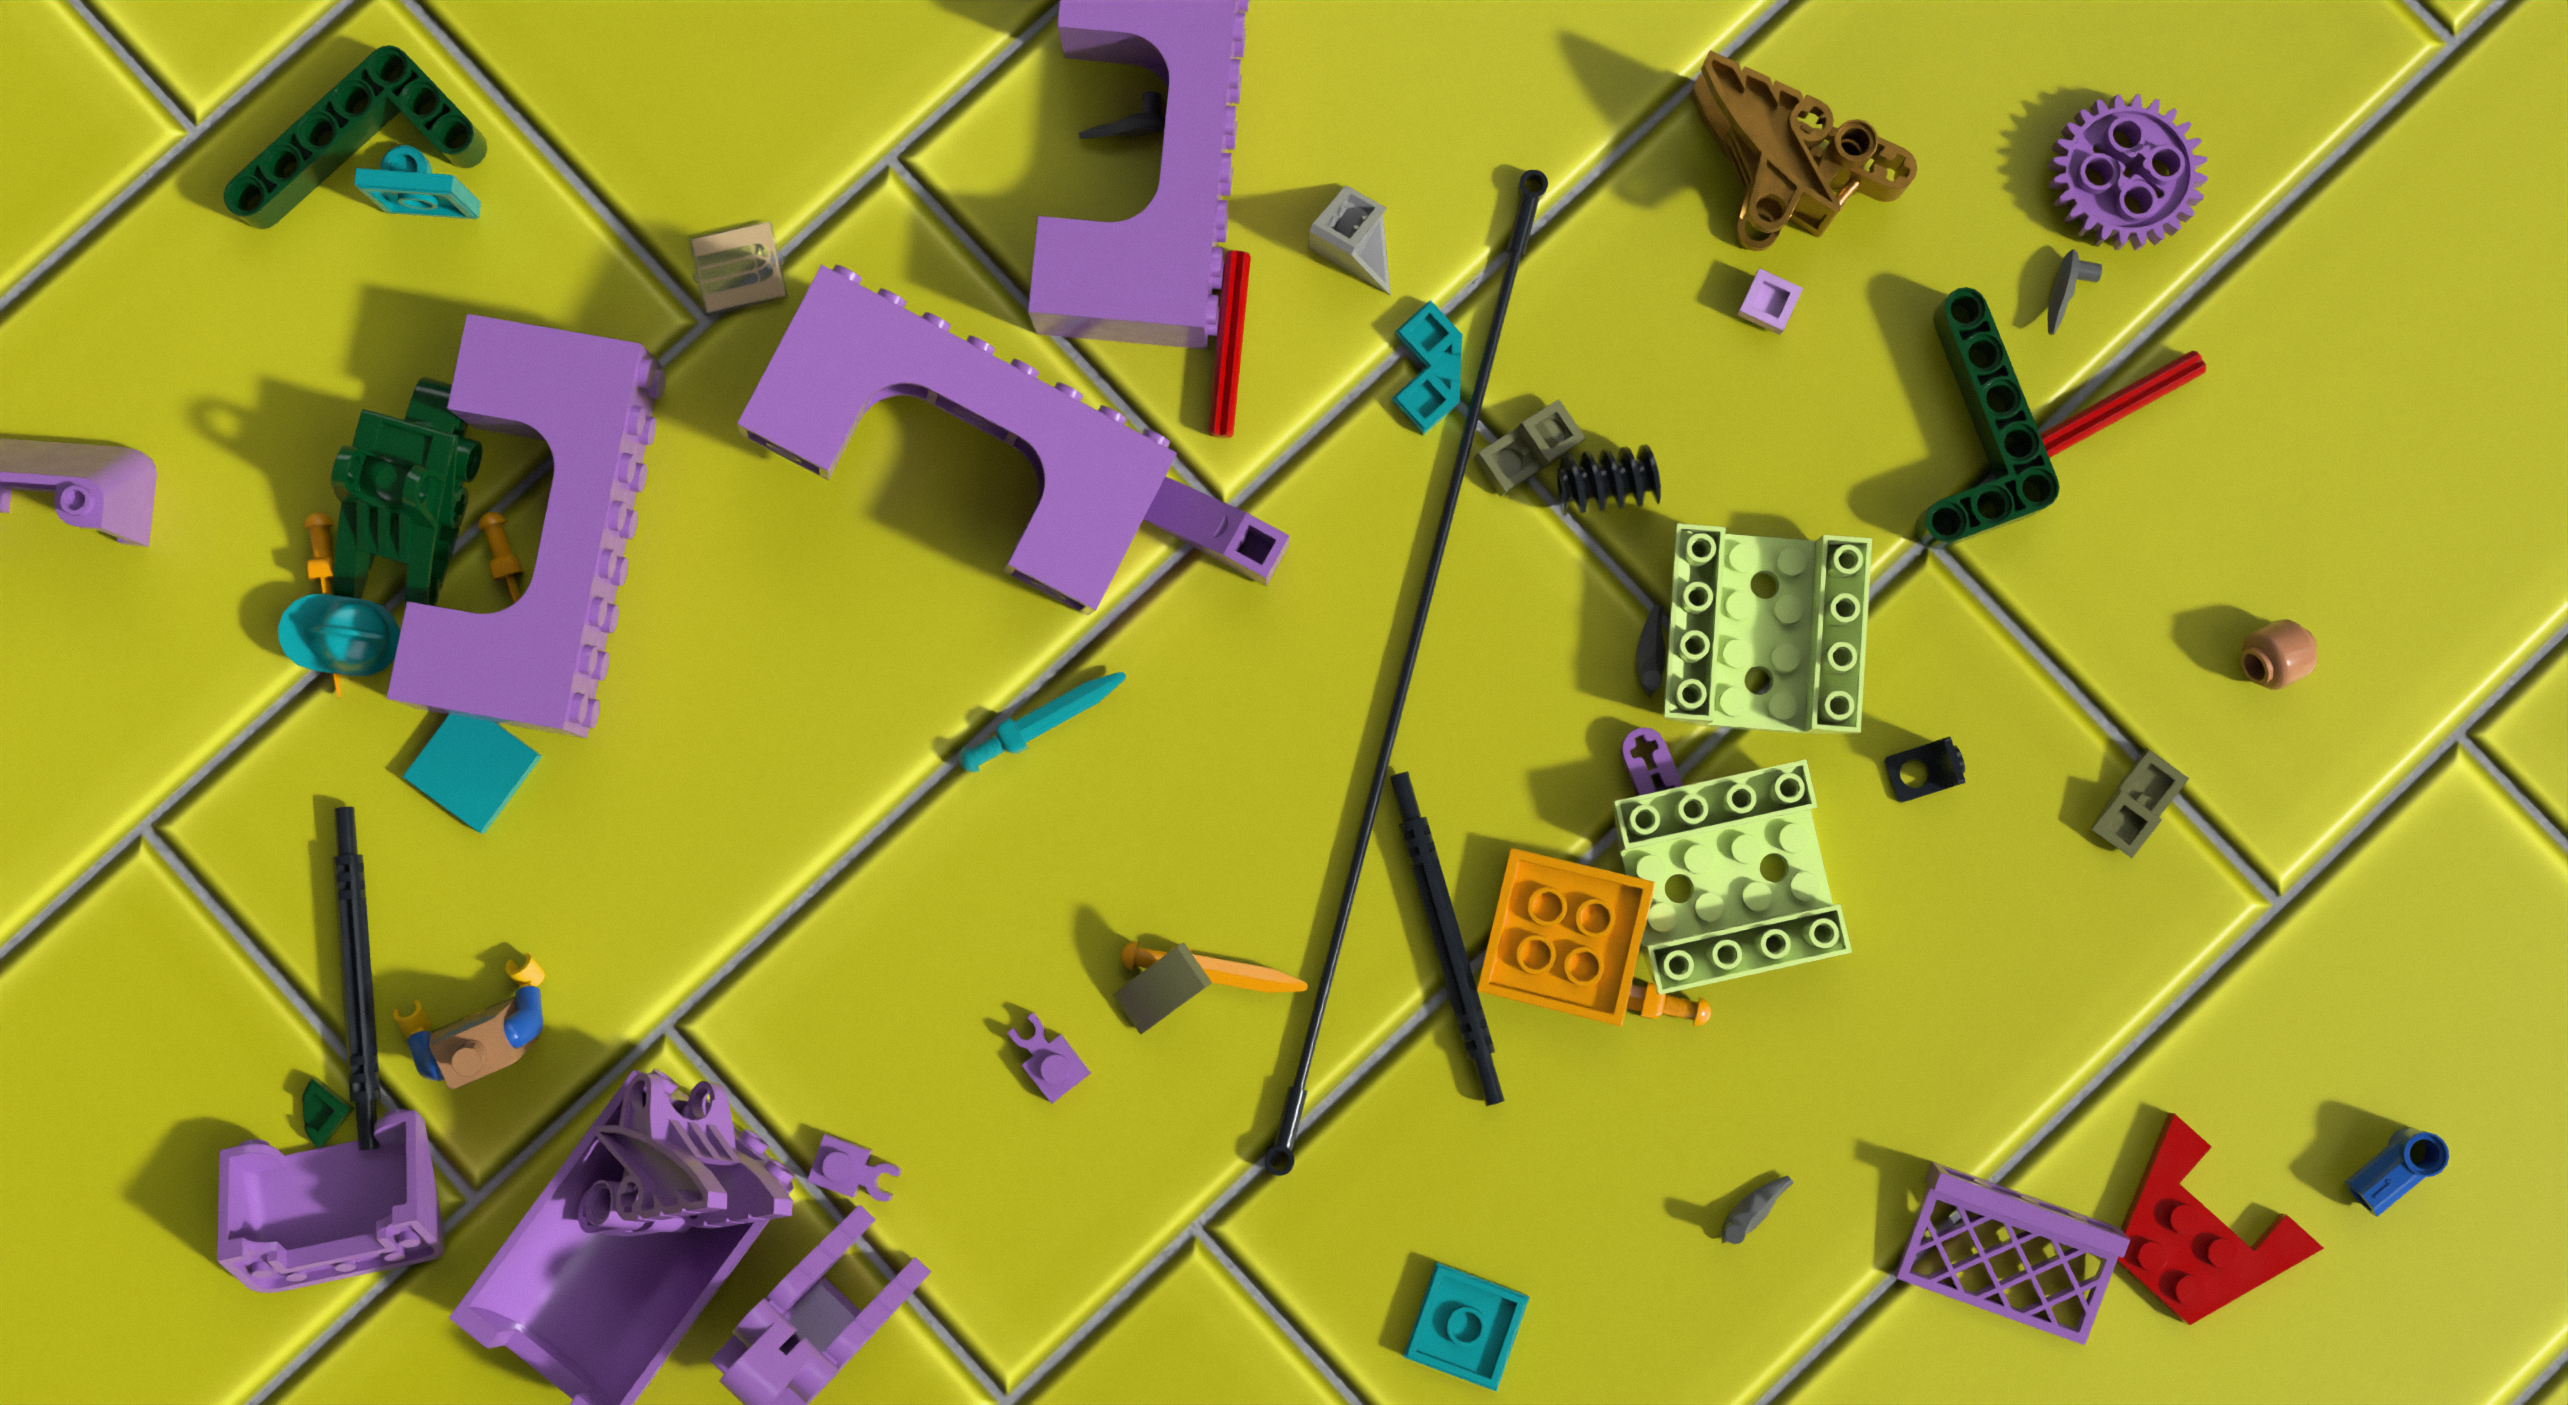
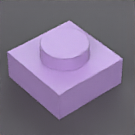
(1769, 301)

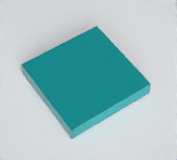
(418, 193)
(472, 768)
(1466, 1326)

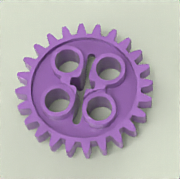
(2150, 139)

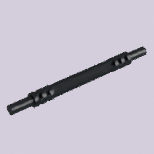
(1447, 938)
(356, 977)

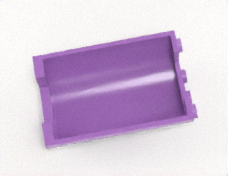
(603, 1307)

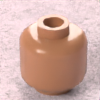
(2279, 654)

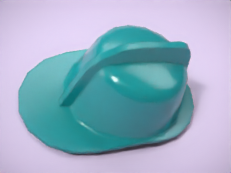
(338, 635)

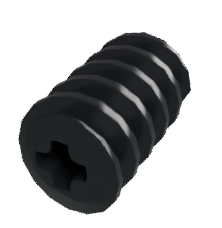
(1608, 478)

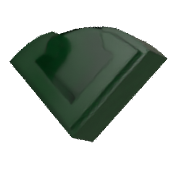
(323, 1111)

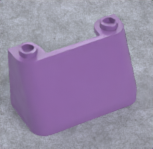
(91, 484)
(329, 1208)

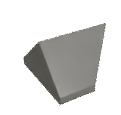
(1353, 237)

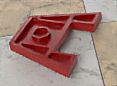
(2188, 1252)

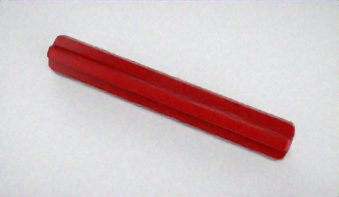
(1229, 344)
(2123, 402)

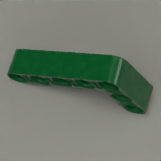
(349, 135)
(1991, 428)

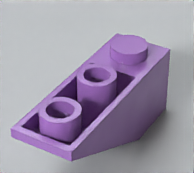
(1218, 530)

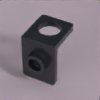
(1943, 765)

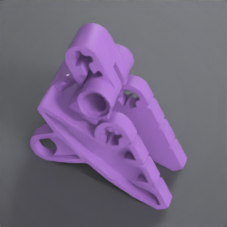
(678, 1168)
(807, 1326)

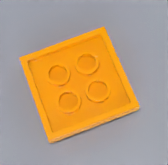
(1566, 936)

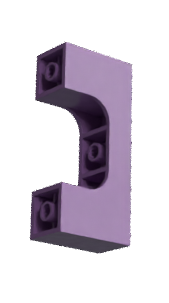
(1157, 270)
(864, 346)
(546, 651)

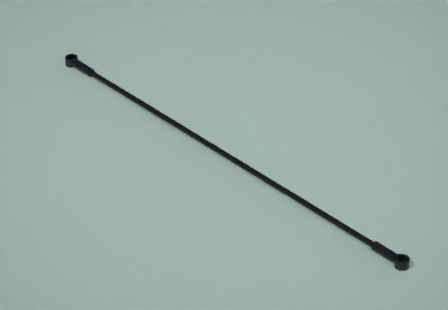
(1516, 249)

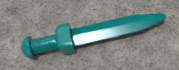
(1014, 734)

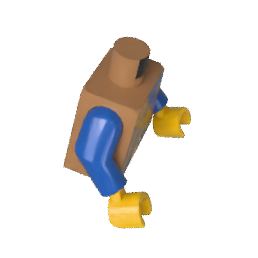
(480, 1040)

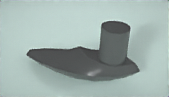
(1138, 124)
(2064, 285)
(1651, 652)
(1752, 1210)

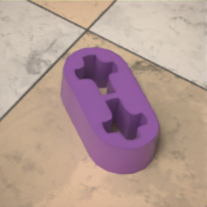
(1660, 760)

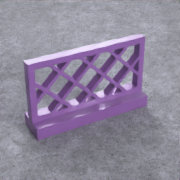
(2025, 1213)

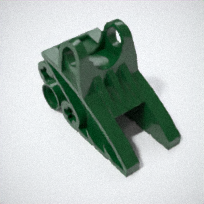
(404, 493)

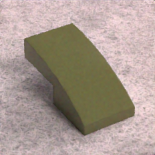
(1529, 448)
(2138, 803)
(1162, 988)

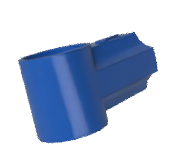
(2392, 1171)

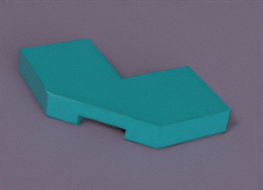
(1439, 349)

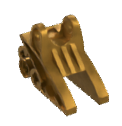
(1779, 153)

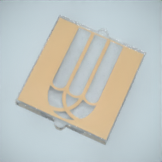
(738, 268)

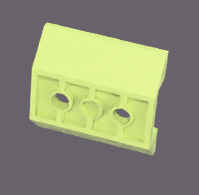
(1802, 637)
(1733, 916)

